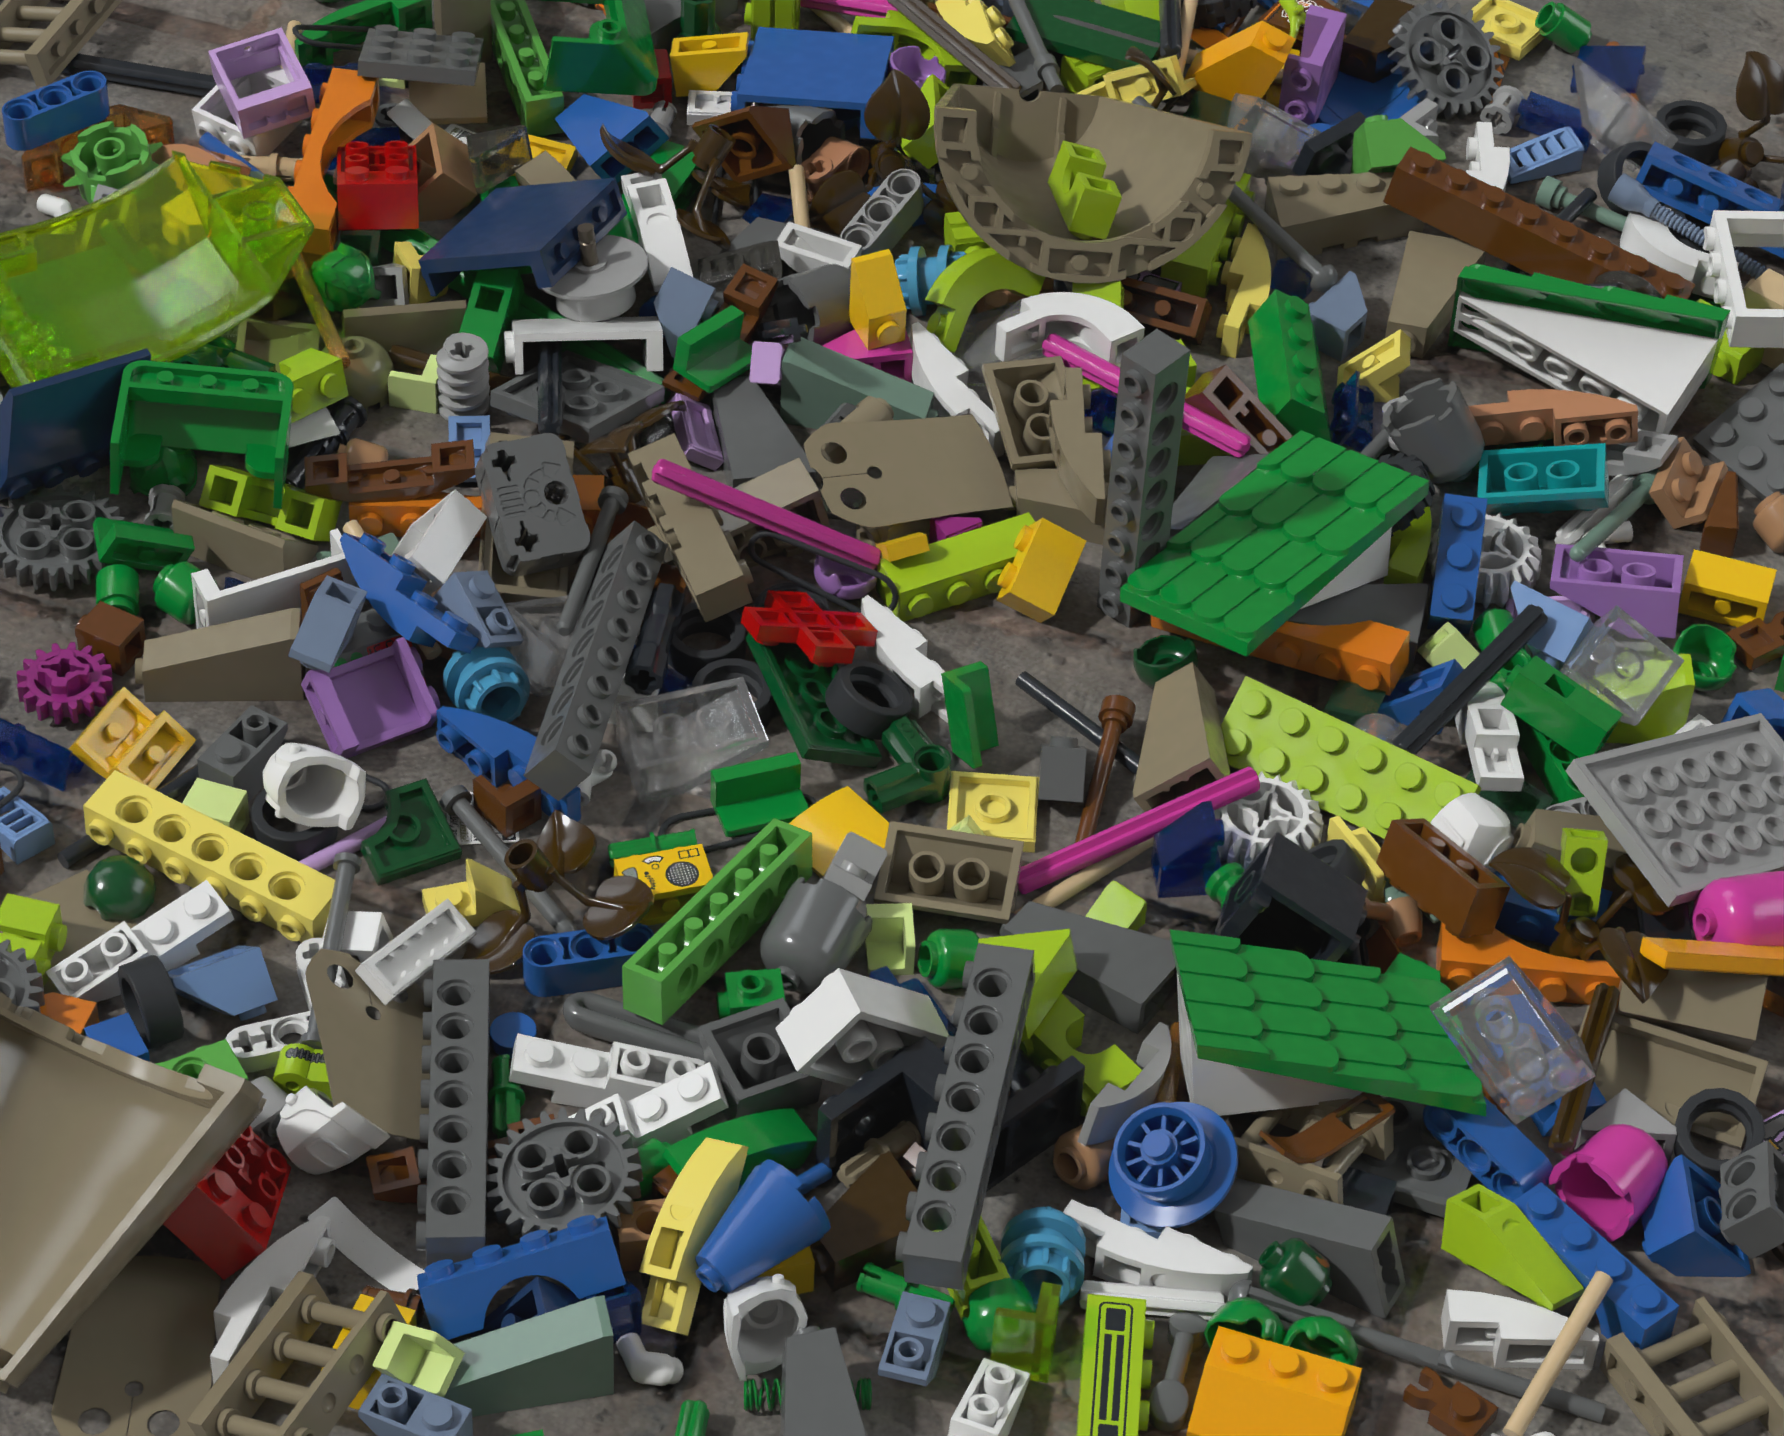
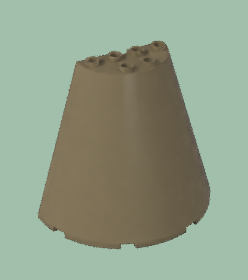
(1165, 165)
(91, 1169)

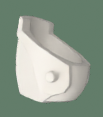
(314, 786)
(1476, 827)
(324, 1136)
(759, 1321)

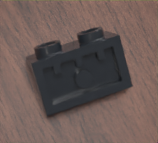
(1330, 150)

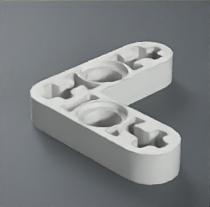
(257, 1034)

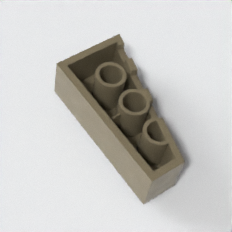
(1335, 210)
(785, 487)
(693, 535)

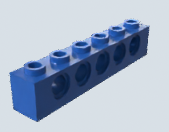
(1700, 188)

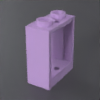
(270, 107)

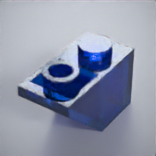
(1187, 853)

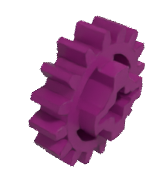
(65, 683)

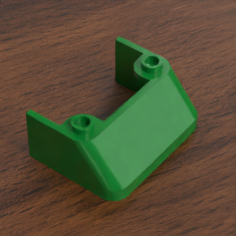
(614, 57)
(203, 411)

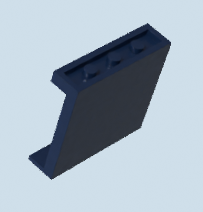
(525, 228)

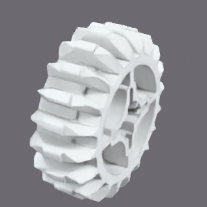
(1506, 556)
(1272, 809)

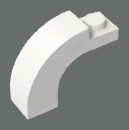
(1657, 245)
(1077, 317)

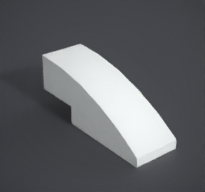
(808, 248)
(1511, 1328)

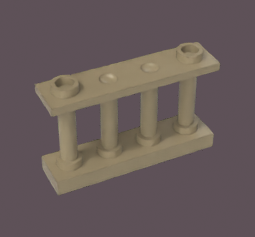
(58, 43)
(1326, 1183)
(272, 1349)
(1658, 1403)

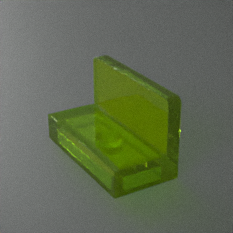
(1028, 1338)

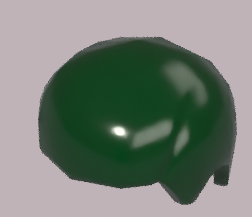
(1162, 657)
(119, 888)

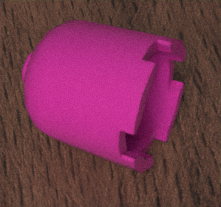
(1742, 910)
(1611, 1178)

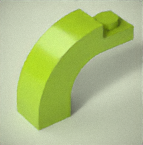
(908, 34)
(966, 283)

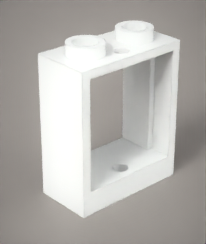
(213, 111)
(441, 538)

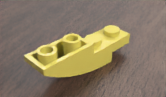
(980, 26)
(1247, 288)
(681, 1229)

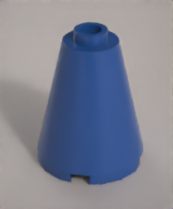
(760, 1229)

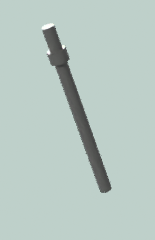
(1044, 63)

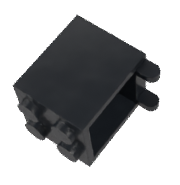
(1294, 904)

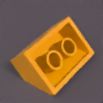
(1271, 1390)

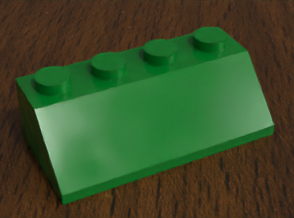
(1289, 365)

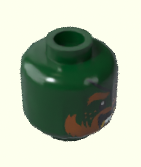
(1295, 1272)

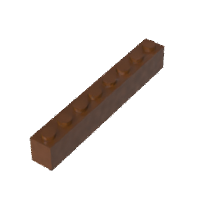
(1513, 228)

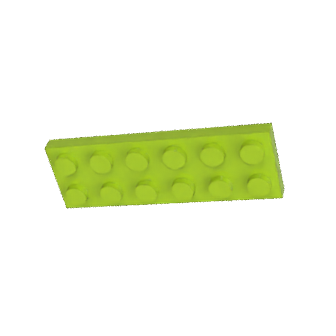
(1338, 763)

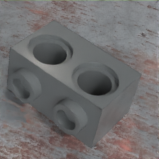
(1753, 1200)

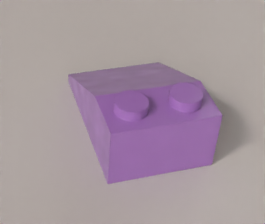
(1636, 581)

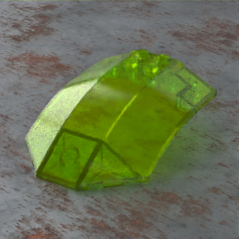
(145, 269)

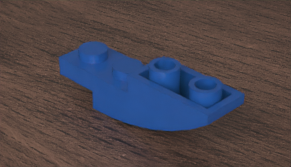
(398, 595)
(497, 753)

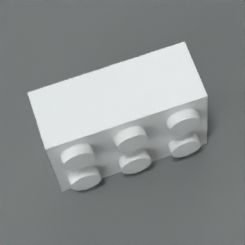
(856, 1026)

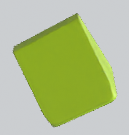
(1119, 907)

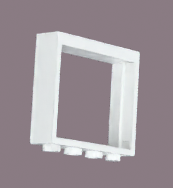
(1743, 229)

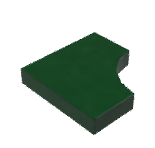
(412, 837)

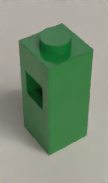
(492, 308)
(1559, 707)

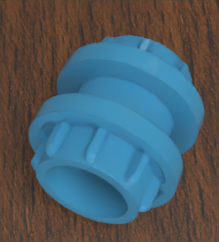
(919, 272)
(487, 682)
(1044, 1248)

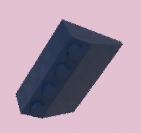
(60, 426)

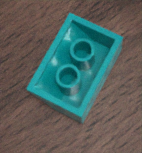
(1544, 479)

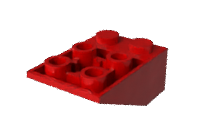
(377, 186)
(233, 1206)

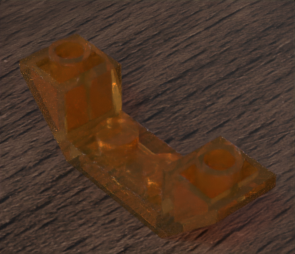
(44, 163)

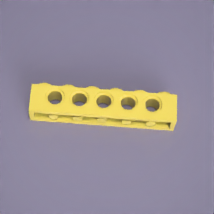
(198, 848)

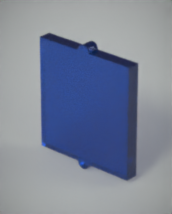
(1617, 63)

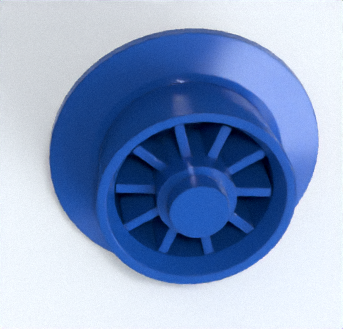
(1172, 1164)

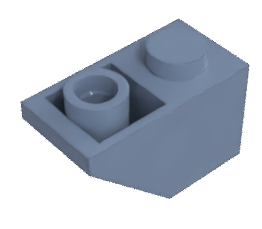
(683, 305)
(1340, 318)
(477, 601)
(328, 624)
(916, 1339)
(406, 1410)

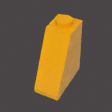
(1242, 62)

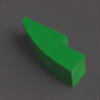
(768, 1134)

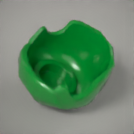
(1710, 653)
(983, 1303)
(1247, 1317)
(1322, 1337)

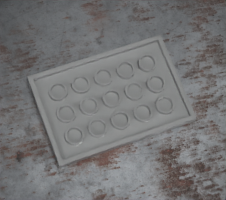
(1693, 803)

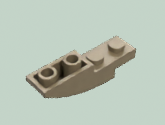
(1078, 450)

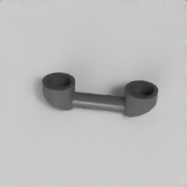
(1169, 1397)

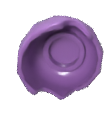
(915, 66)
(842, 580)

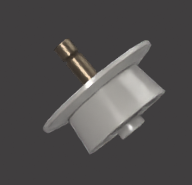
(602, 280)

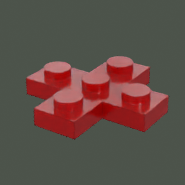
(821, 634)

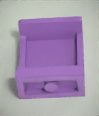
(1311, 76)
(372, 700)

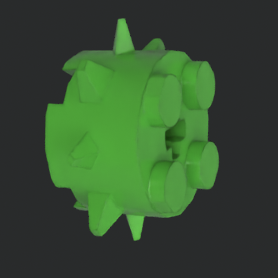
(109, 158)

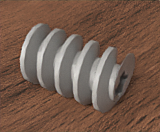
(463, 376)

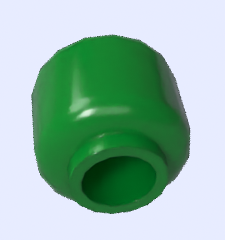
(175, 592)
(944, 956)

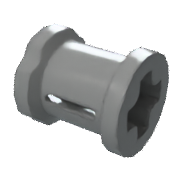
(1492, 111)
(160, 504)

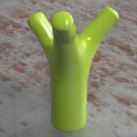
(1295, 14)

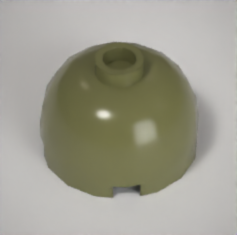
(368, 371)

